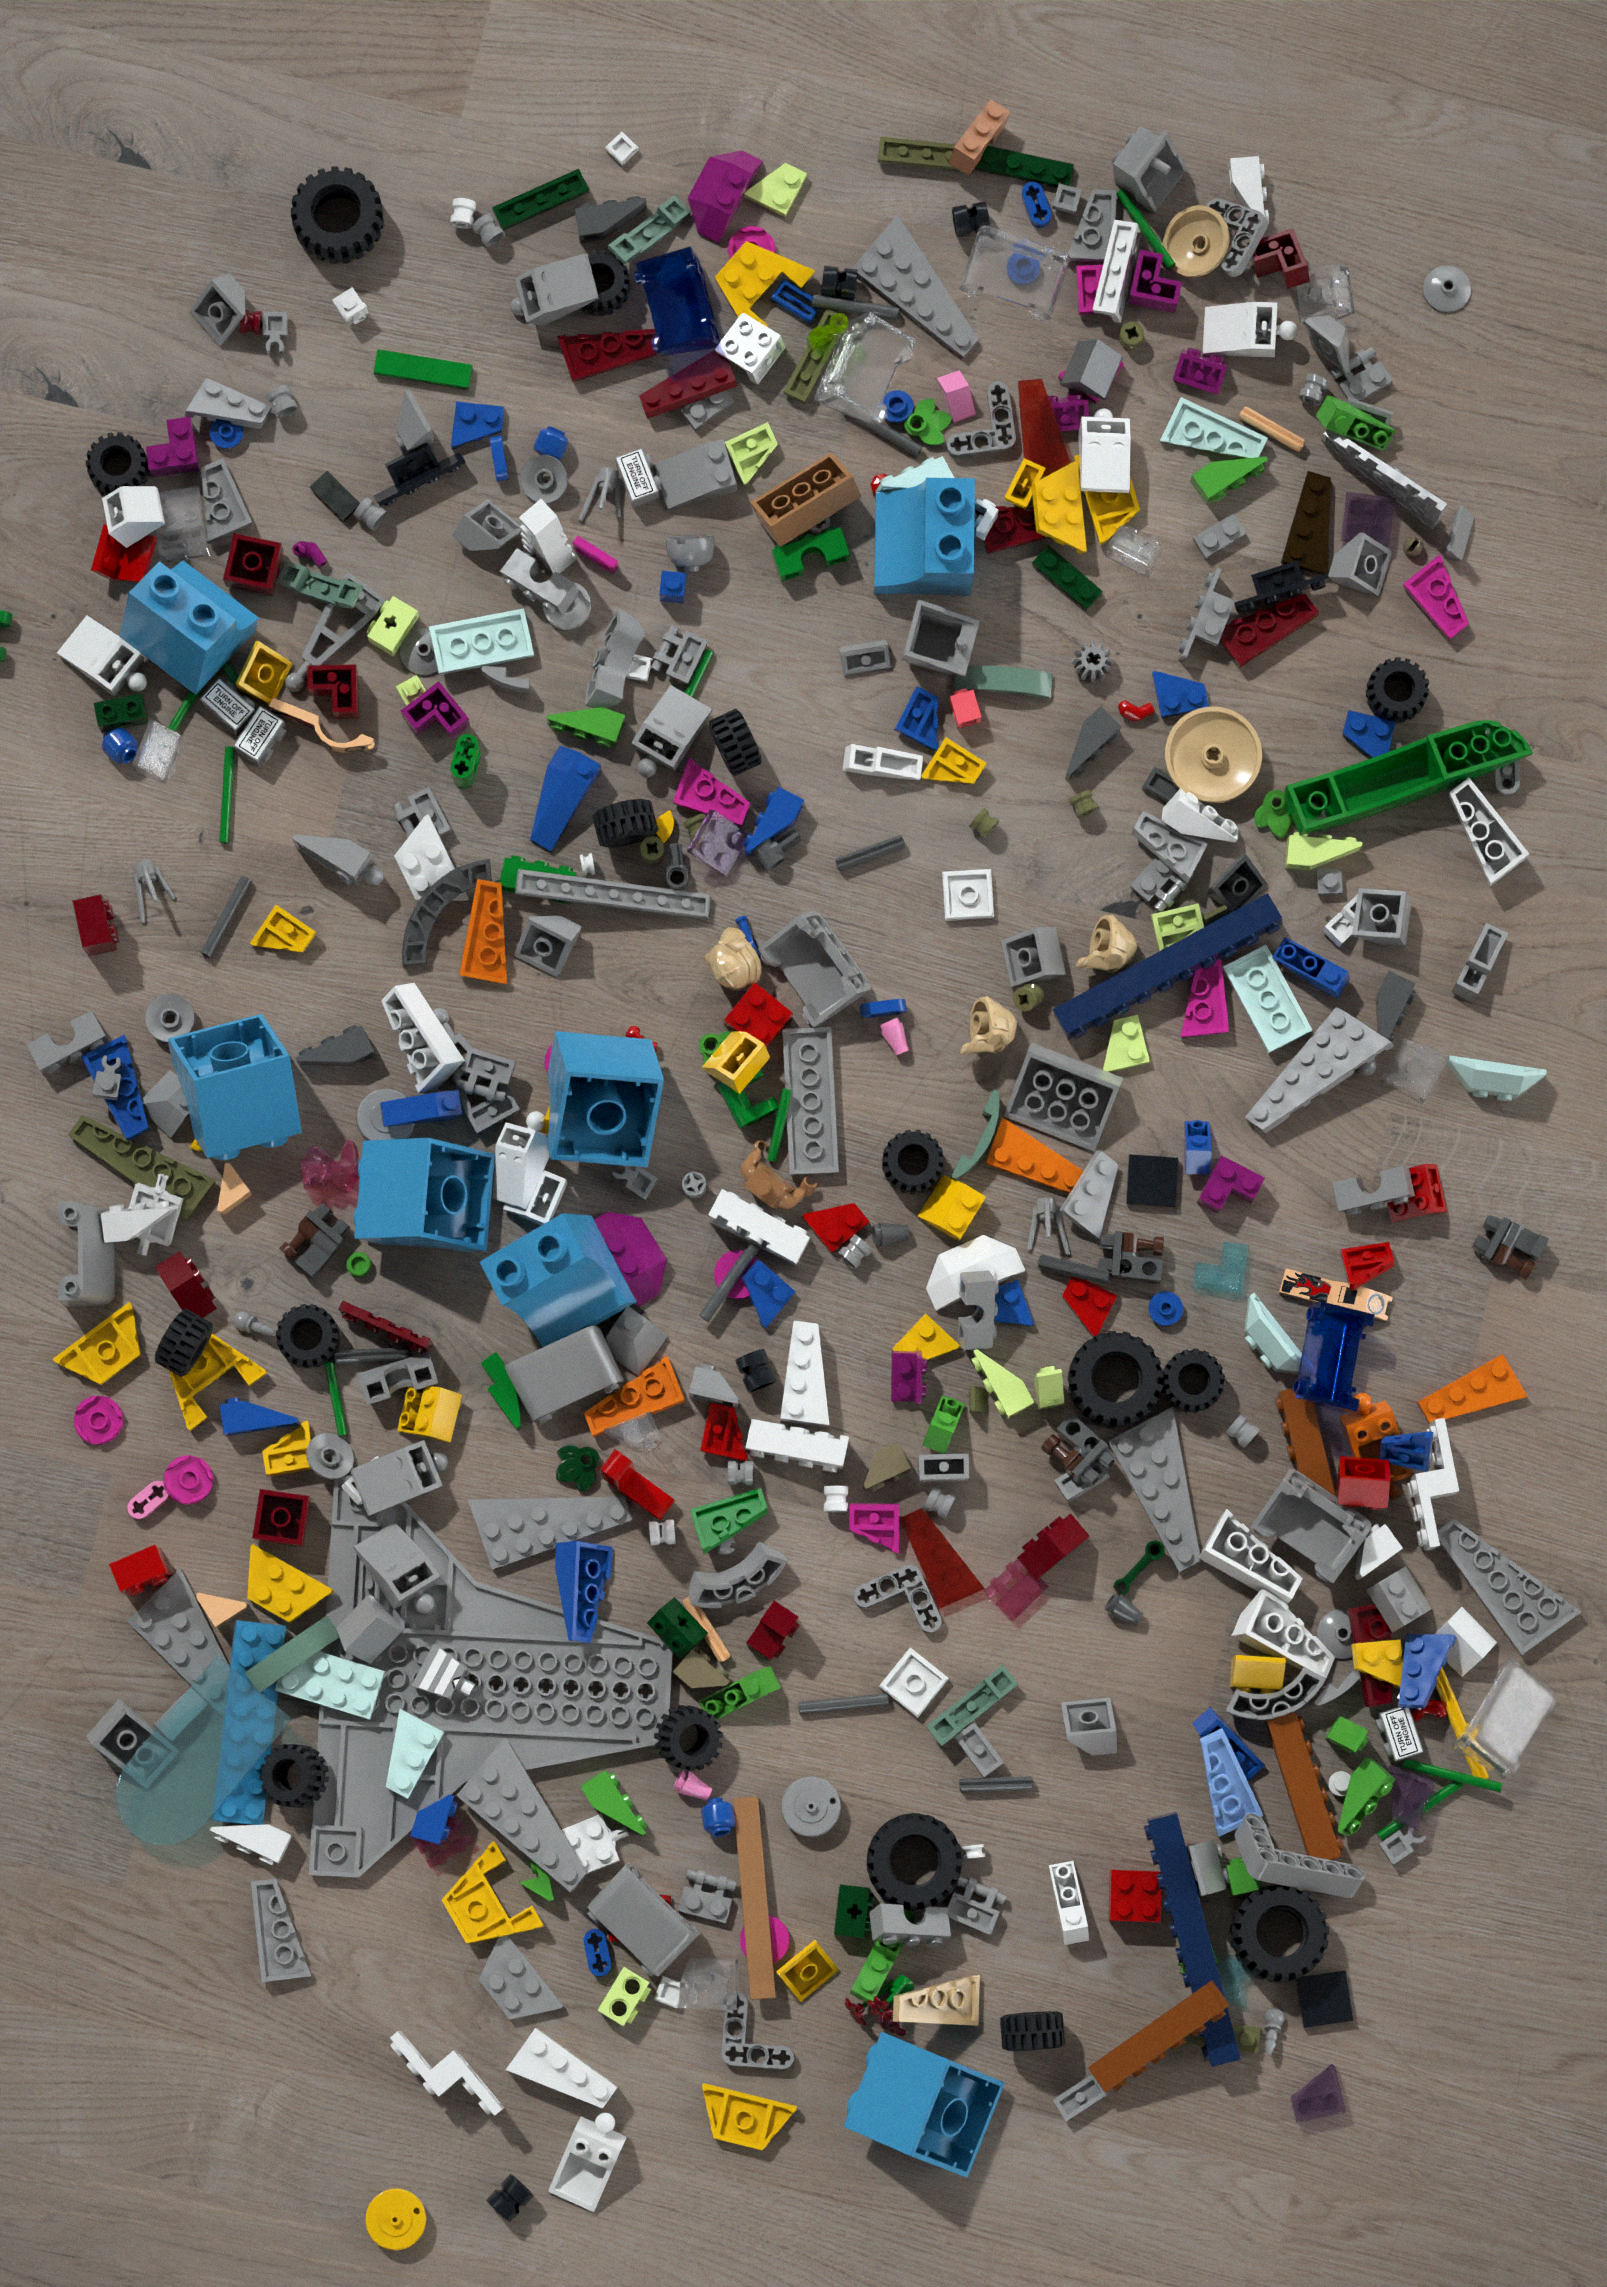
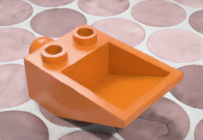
(1366, 1430)

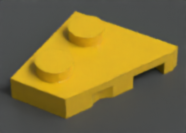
(954, 764)
(283, 932)
(927, 1338)
(289, 1453)
(1380, 1660)

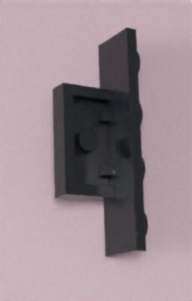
(414, 470)
(1278, 583)

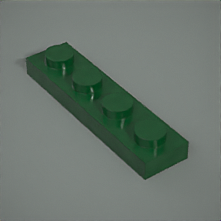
(1025, 167)
(540, 199)

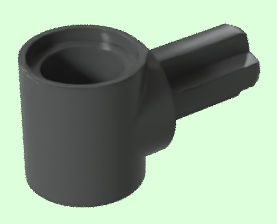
(772, 852)
(676, 866)

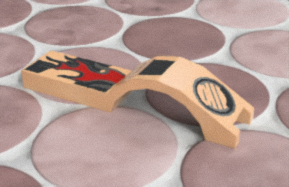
(311, 720)
(1334, 1292)

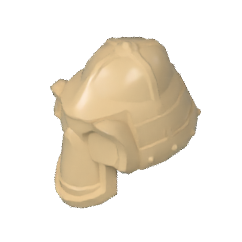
(1110, 946)
(734, 961)
(990, 1027)

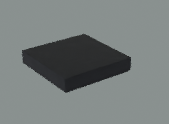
(1152, 1180)
(1324, 1999)

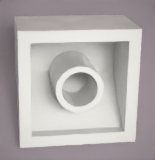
(1375, 1550)

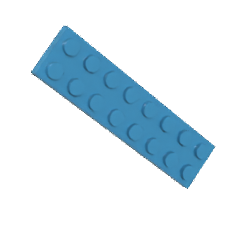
(251, 1645)

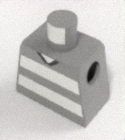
(442, 1675)

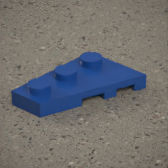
(1421, 1665)

